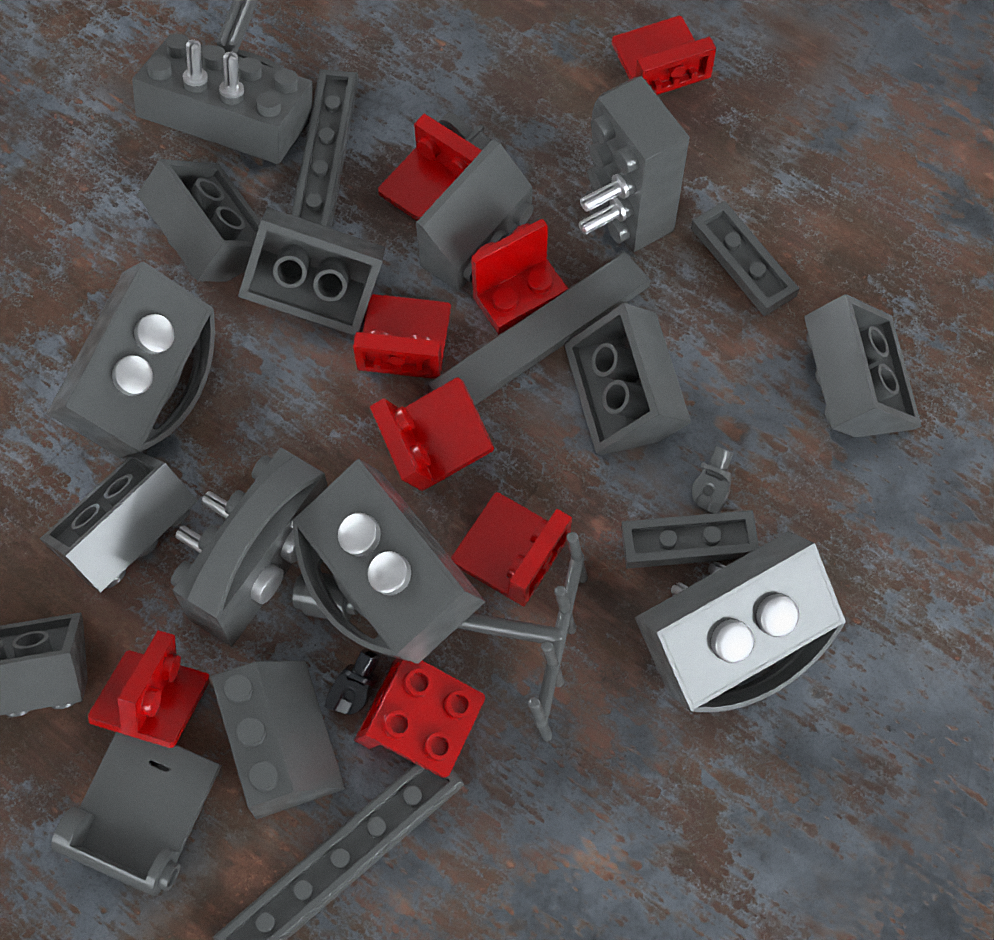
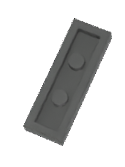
(744, 258)
(688, 539)

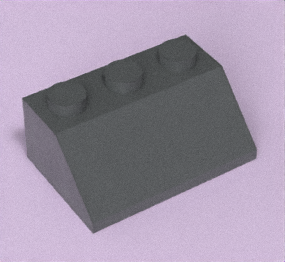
(473, 211)
(201, 217)
(311, 271)
(861, 369)
(626, 380)
(120, 520)
(42, 664)
(277, 735)

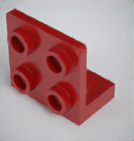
(665, 54)
(428, 169)
(514, 276)
(403, 336)
(433, 434)
(512, 547)
(421, 715)

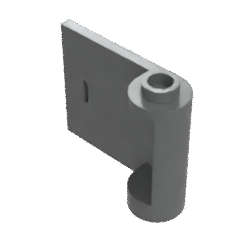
(137, 813)

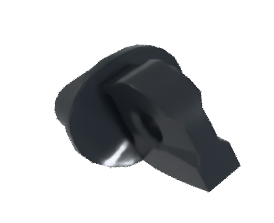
(352, 686)

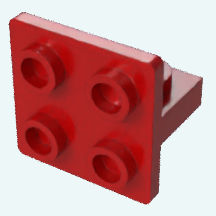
(150, 694)

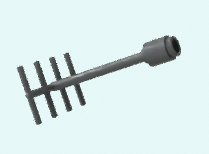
(551, 638)

